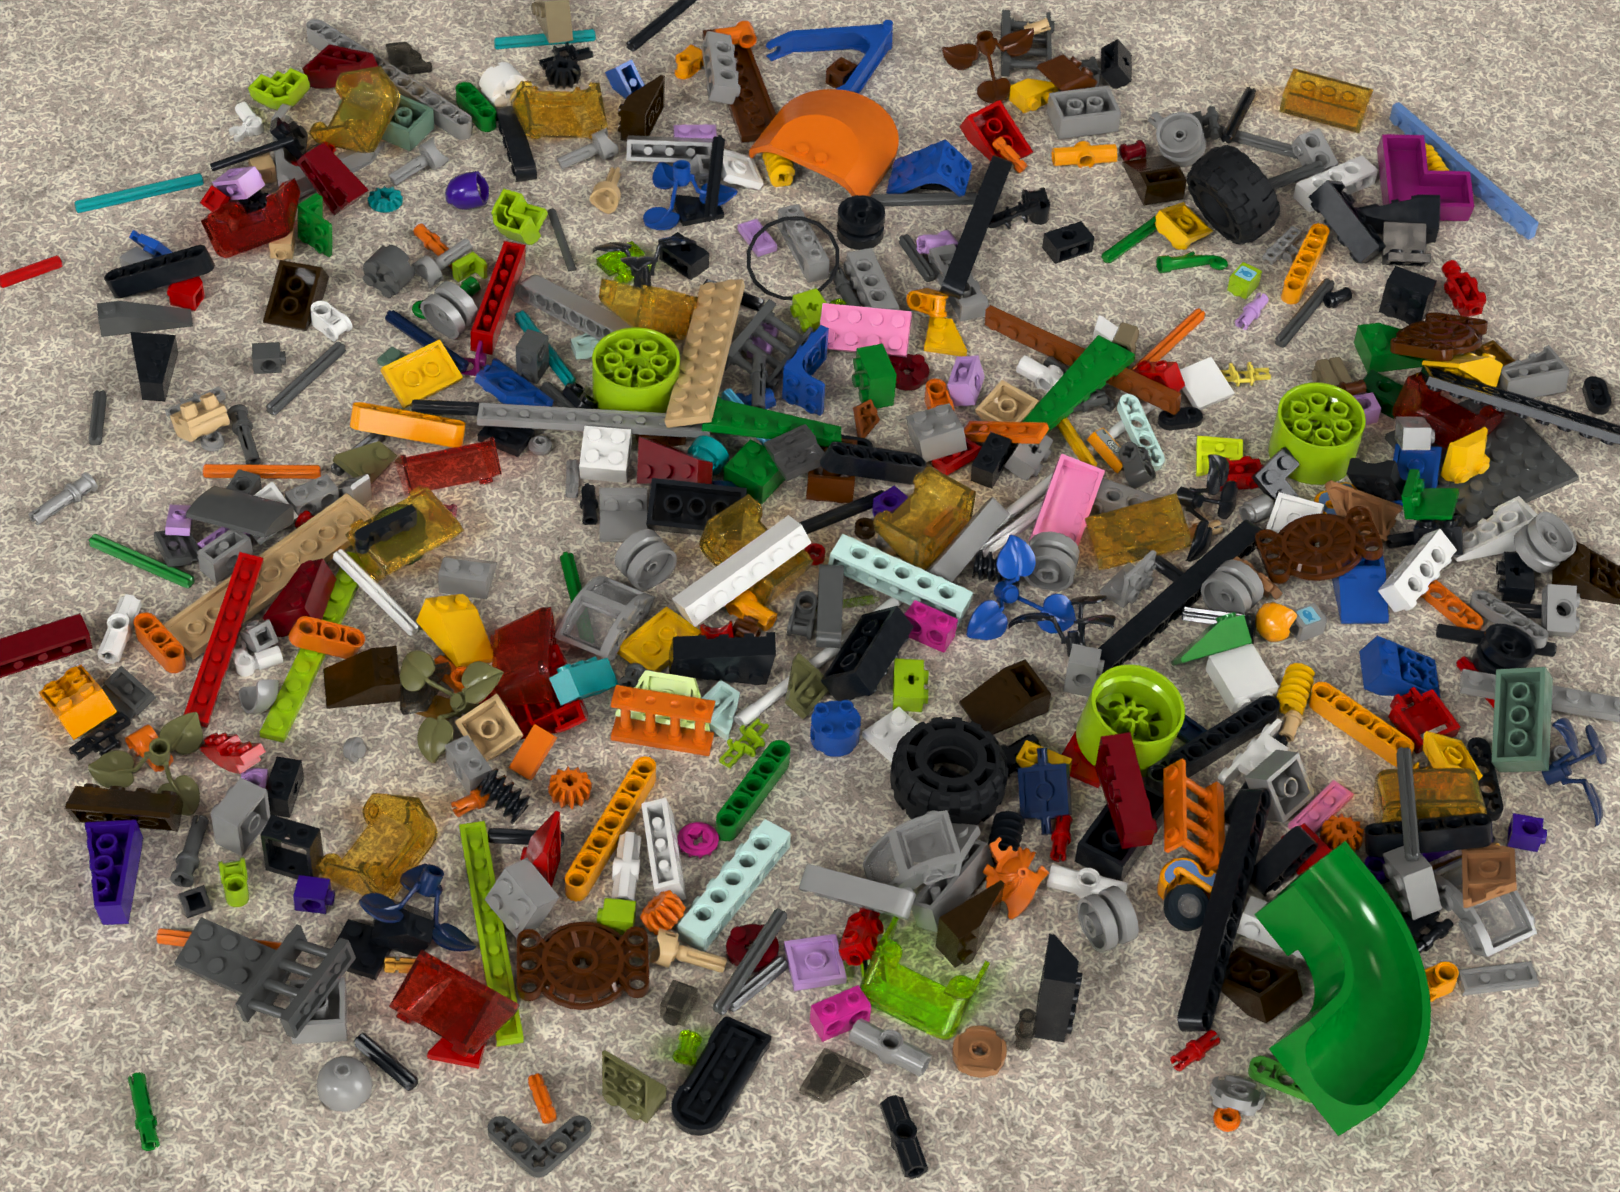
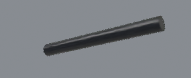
(252, 153)

